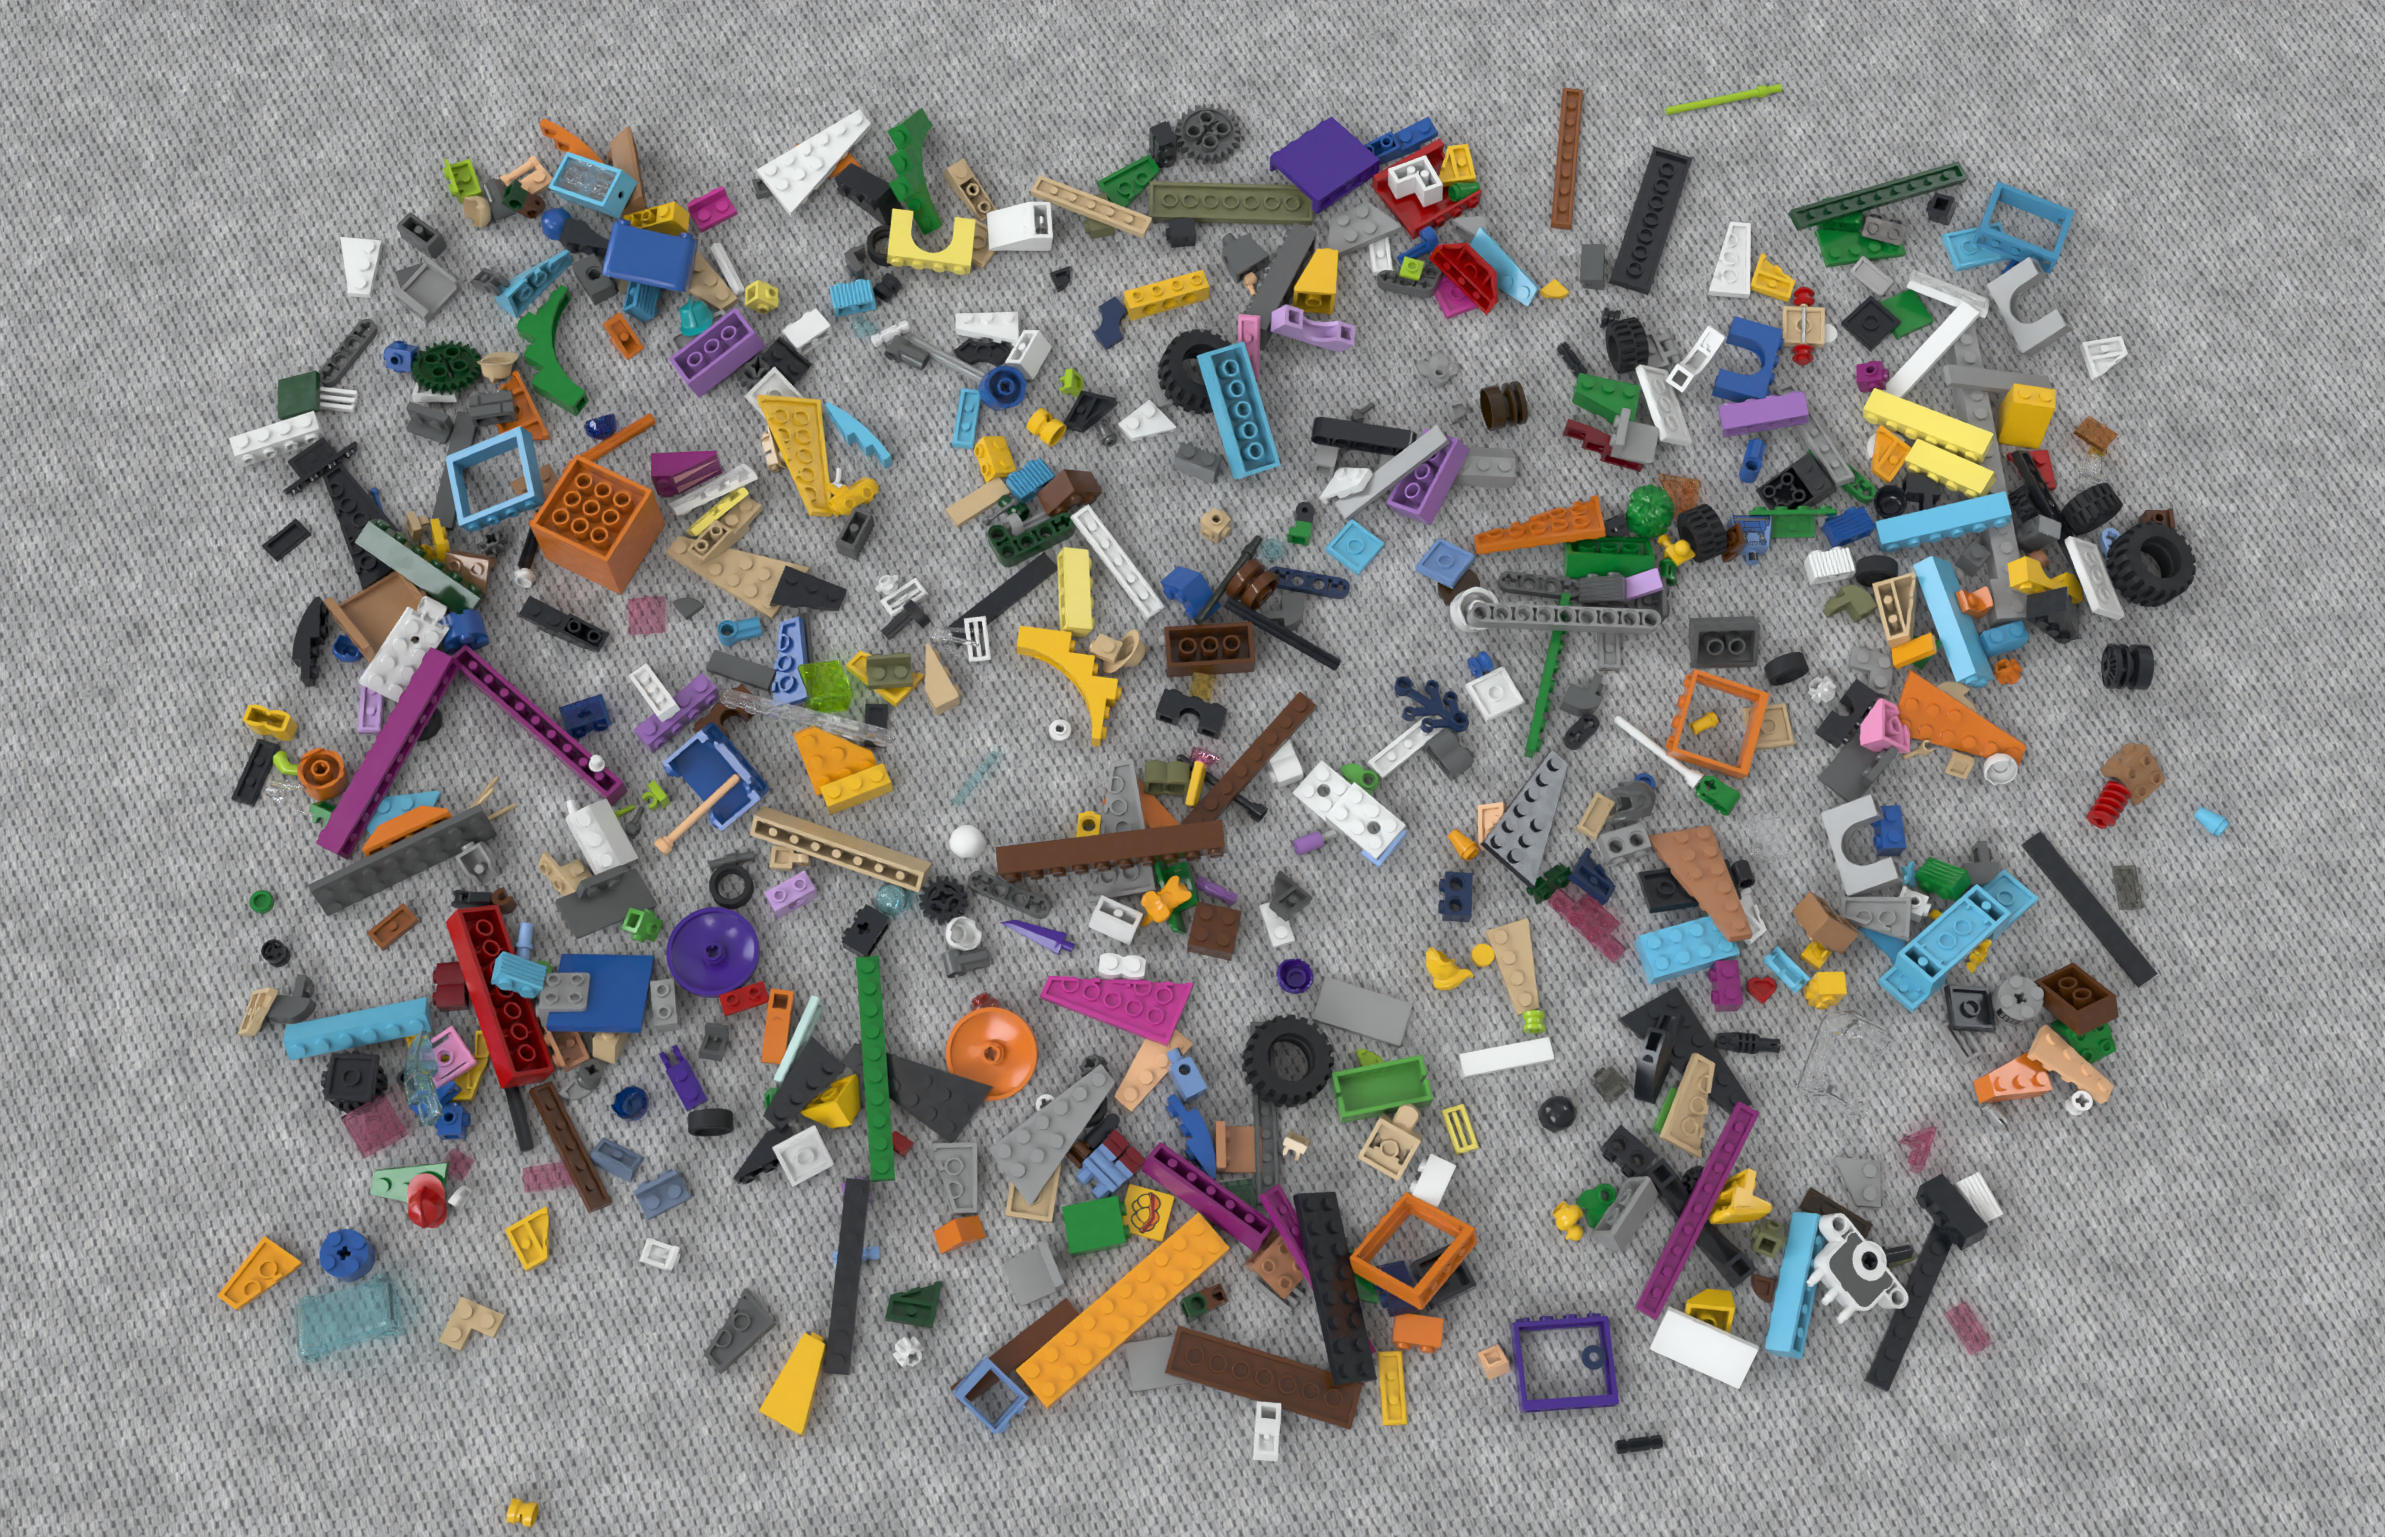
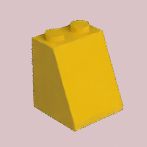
(1317, 285)
(2025, 416)

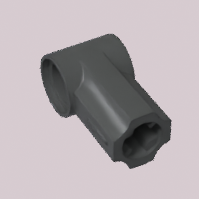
(495, 192)
(903, 351)
(960, 962)

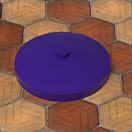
(712, 952)

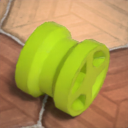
(1534, 1021)

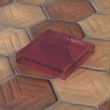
(374, 1126)

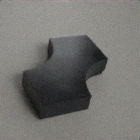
(975, 352)

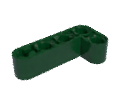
(1059, 527)

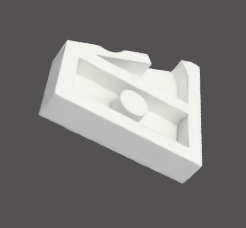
(2102, 355)
(1146, 422)

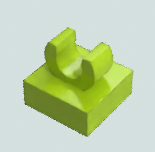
(1072, 382)
(657, 794)

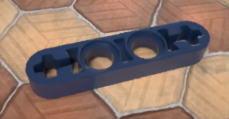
(1308, 580)

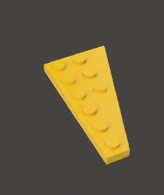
(801, 440)

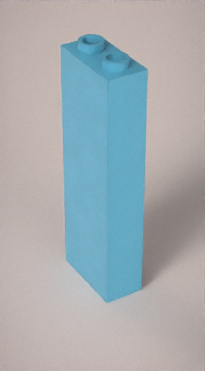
(1954, 627)

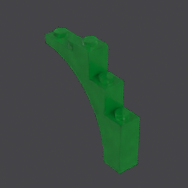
(907, 161)
(541, 354)

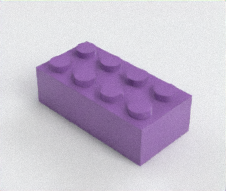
(717, 352)
(1426, 487)

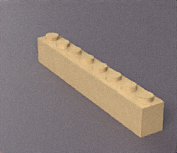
(840, 849)

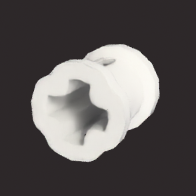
(2081, 1097)

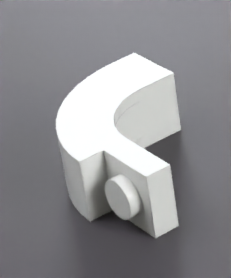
(1697, 361)

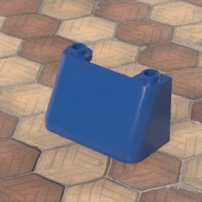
(650, 257)
(707, 764)

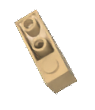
(968, 189)
(938, 687)
(608, 1045)

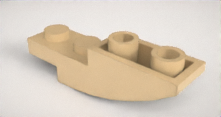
(727, 531)

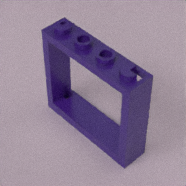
(1568, 1322)

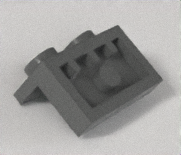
(429, 423)

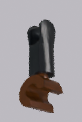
(480, 899)
(1081, 1151)

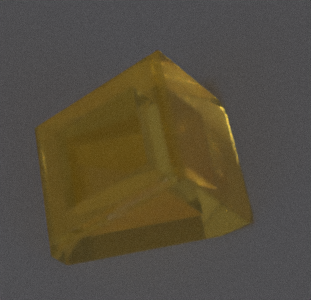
(1202, 686)

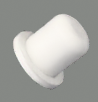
(596, 763)

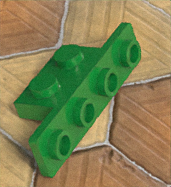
(1793, 523)
(1183, 871)

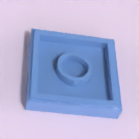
(1445, 563)

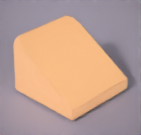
(1494, 1361)

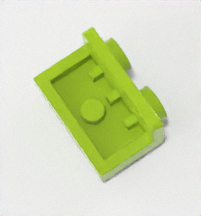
(463, 179)

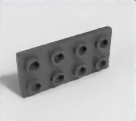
(1855, 769)
(604, 900)

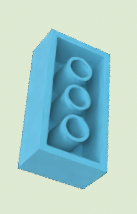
(1683, 949)

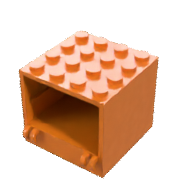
(597, 524)

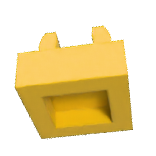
(1815, 954)

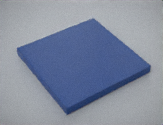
(615, 996)

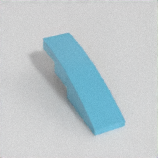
(855, 431)

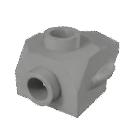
(478, 862)

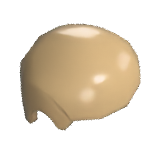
(477, 209)

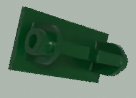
(1556, 877)

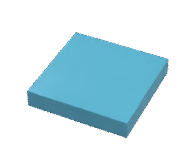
(1355, 547)

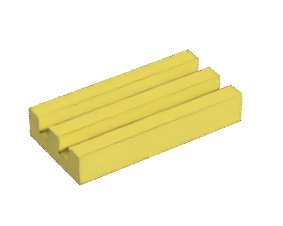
(1466, 1148)

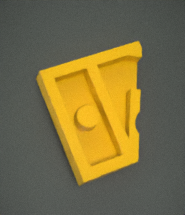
(1457, 166)
(1771, 280)
(439, 539)
(531, 1238)

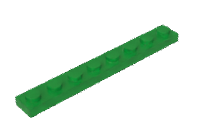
(1546, 685)

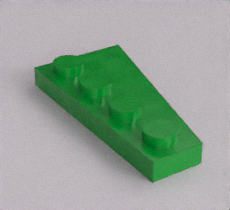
(1848, 247)

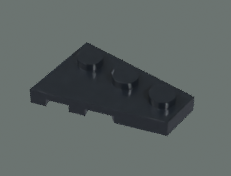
(804, 590)

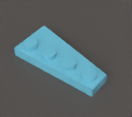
(1509, 276)

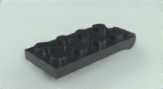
(1665, 893)

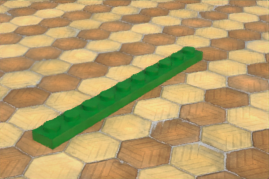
(875, 1069)

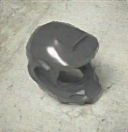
(1636, 801)

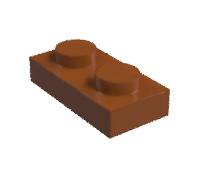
(393, 927)

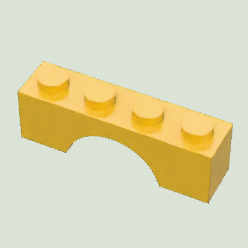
(2029, 578)

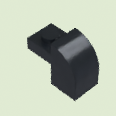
(1922, 490)

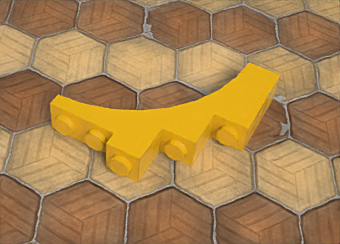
(1058, 650)

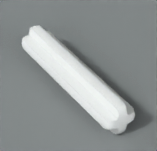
(727, 269)

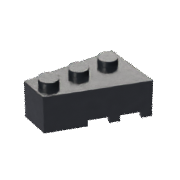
(868, 192)
(2054, 614)

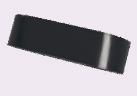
(1578, 728)

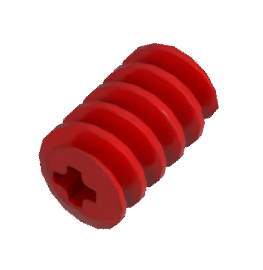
(2109, 805)

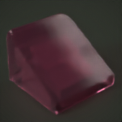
(1203, 755)
(459, 1164)

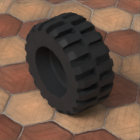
(1172, 374)
(2169, 552)
(1308, 1040)

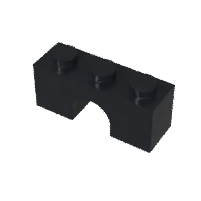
(1175, 704)
(1837, 728)

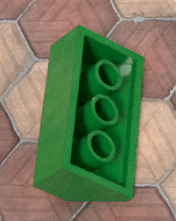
(1607, 555)

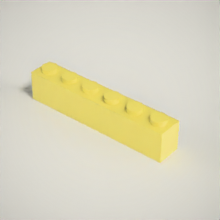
(1928, 426)

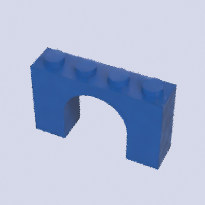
(1762, 341)

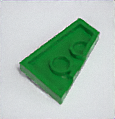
(1127, 183)

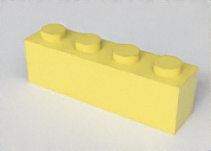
(1950, 470)
(1074, 591)

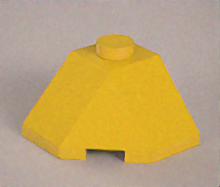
(837, 1104)

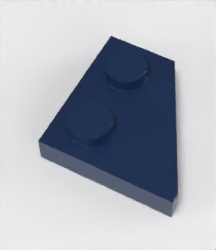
(1592, 878)

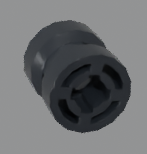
(887, 287)
(271, 951)

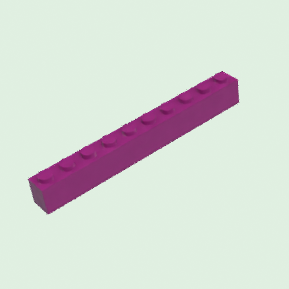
(538, 724)
(388, 753)

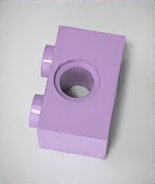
(791, 894)

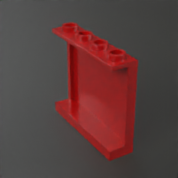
(1409, 209)

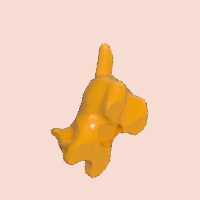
(1161, 904)

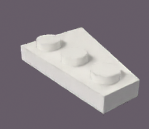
(995, 325)

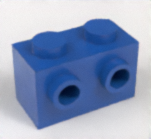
(1889, 832)

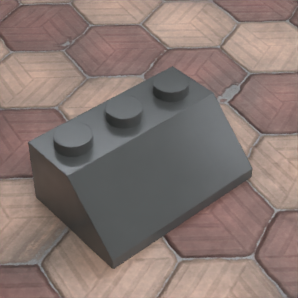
(1723, 641)

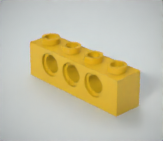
(1166, 295)

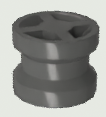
(586, 1079)

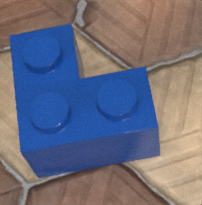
(1189, 589)

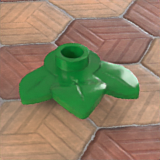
(1594, 1204)

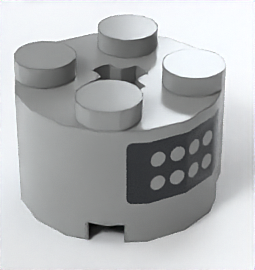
(2028, 998)

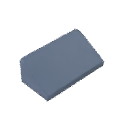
(616, 1159)

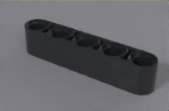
(1361, 436)

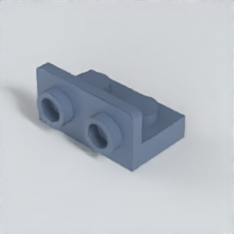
(662, 1193)

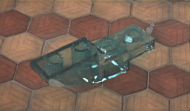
(418, 1079)

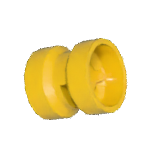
(522, 1512)

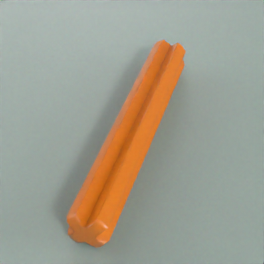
(619, 438)

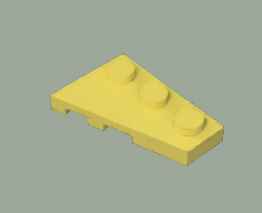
(717, 511)

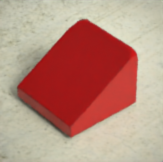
(901, 1144)

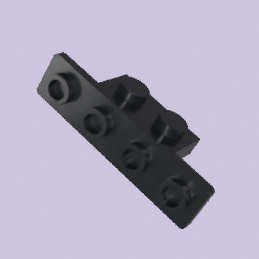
(313, 460)

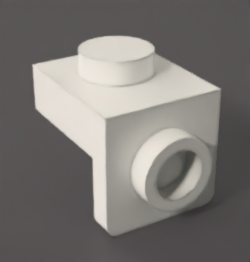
(660, 1255)

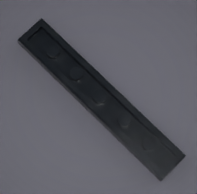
(1007, 594)

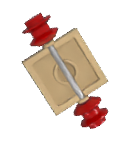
(1803, 326)

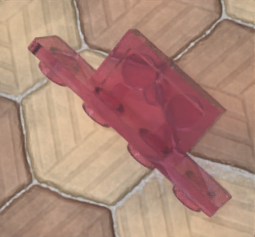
(1590, 921)

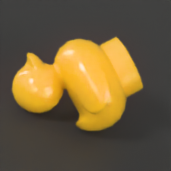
(1566, 1217)

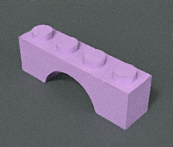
(1329, 335)

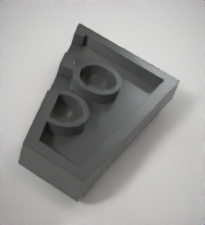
(741, 1331)

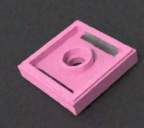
(459, 1057)

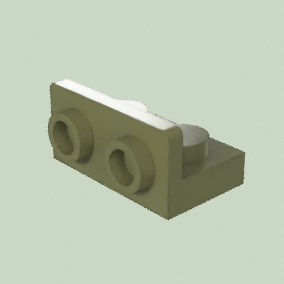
(889, 671)

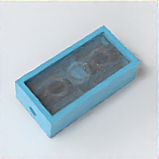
(593, 184)

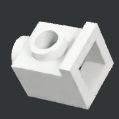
(1922, 907)

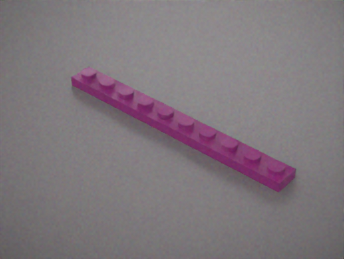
(1696, 1210)

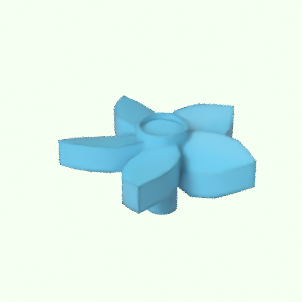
(1909, 874)

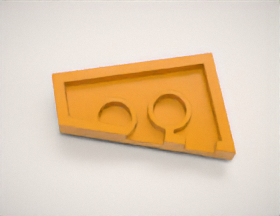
(258, 1273)

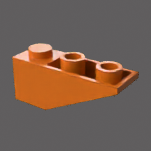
(777, 1025)

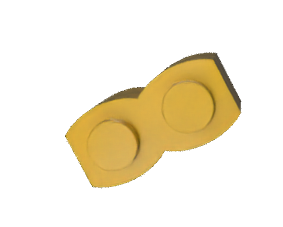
(271, 722)

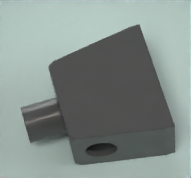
(1243, 256)

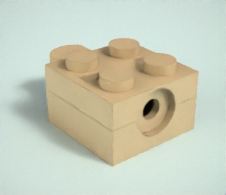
(1392, 1142)

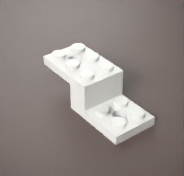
(1349, 810)

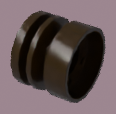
(1503, 405)

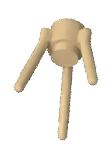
(485, 795)

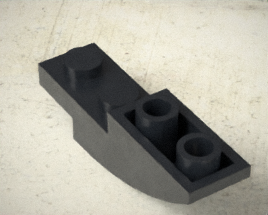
(563, 626)
(309, 635)
(1654, 1055)

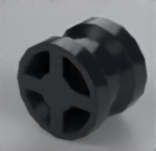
(1609, 316)

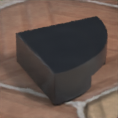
(1060, 278)

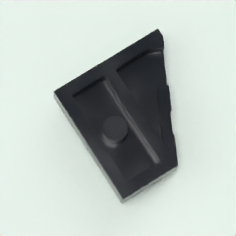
(1088, 410)

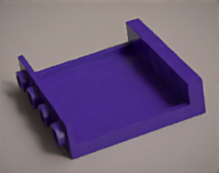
(1326, 163)

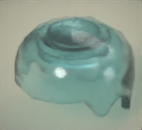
(893, 899)

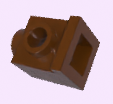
(2162, 516)

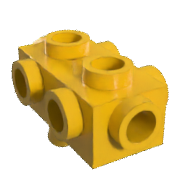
(847, 498)

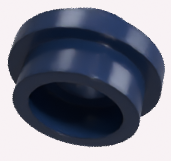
(1588, 1363)

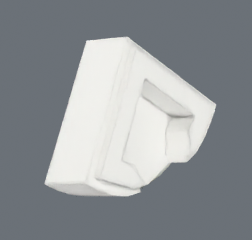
(460, 1197)

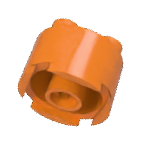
(311, 775)

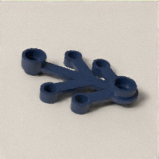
(1455, 719)

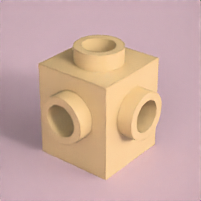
(1215, 525)

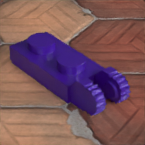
(684, 1081)

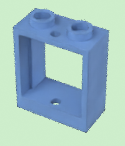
(972, 1379)

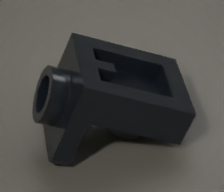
(1616, 526)

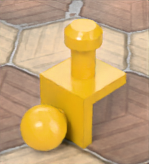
(1678, 552)

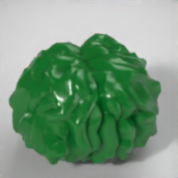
(1649, 511)

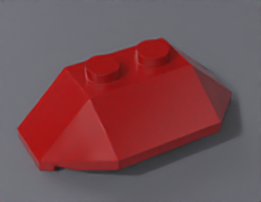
(1468, 273)

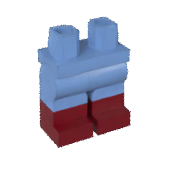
(1105, 1171)

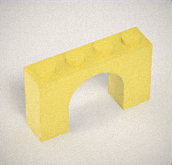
(904, 251)

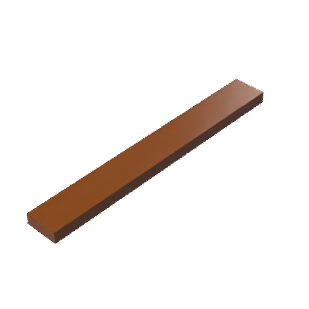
(1566, 159)

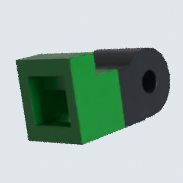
(1304, 518)

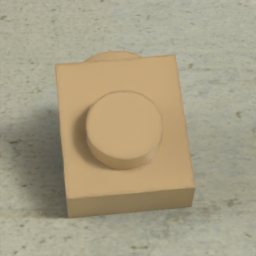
(1106, 648)

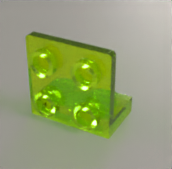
(826, 686)

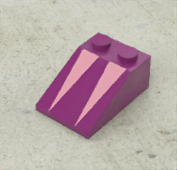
(681, 471)

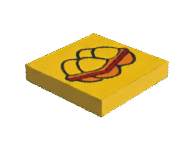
(1147, 1212)

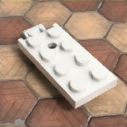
(399, 656)

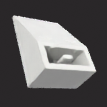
(1021, 228)

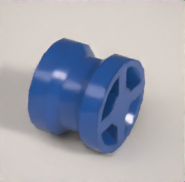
(1480, 664)

